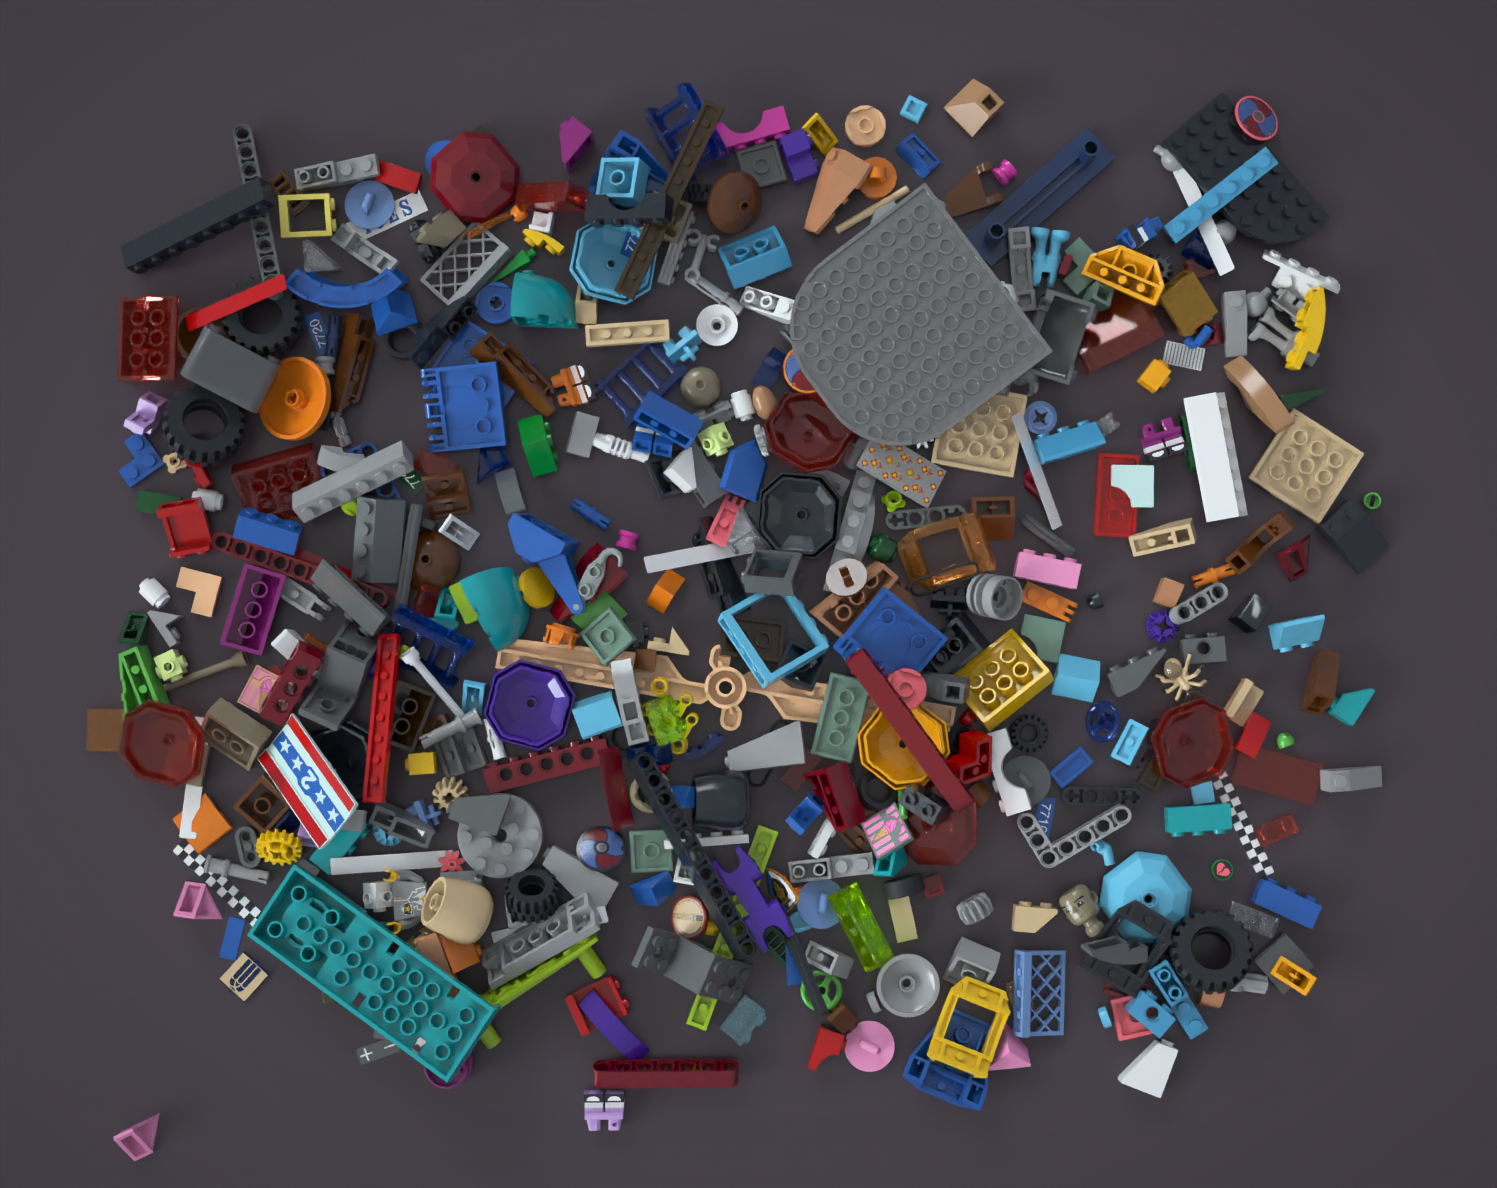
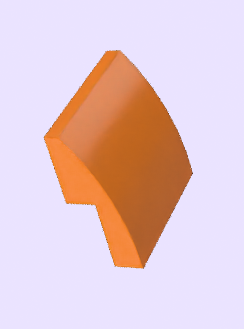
(207, 824)

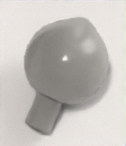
(1167, 159)
(1226, 230)
(1257, 302)

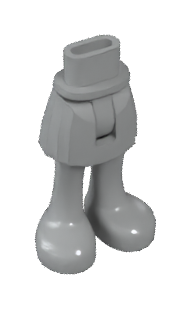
(1260, 331)

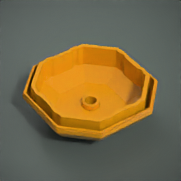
(890, 762)

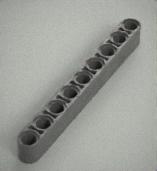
(266, 238)

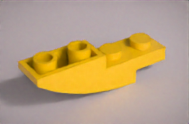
(1311, 321)

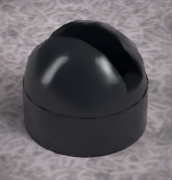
(1094, 601)

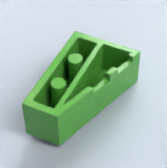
(139, 678)

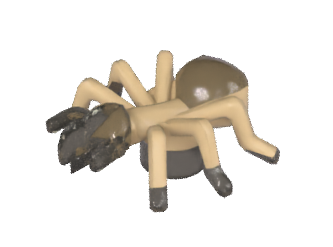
(1180, 676)

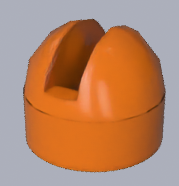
(519, 213)

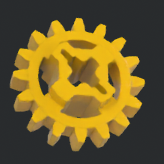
(279, 847)

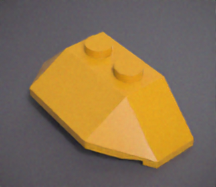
(1127, 273)

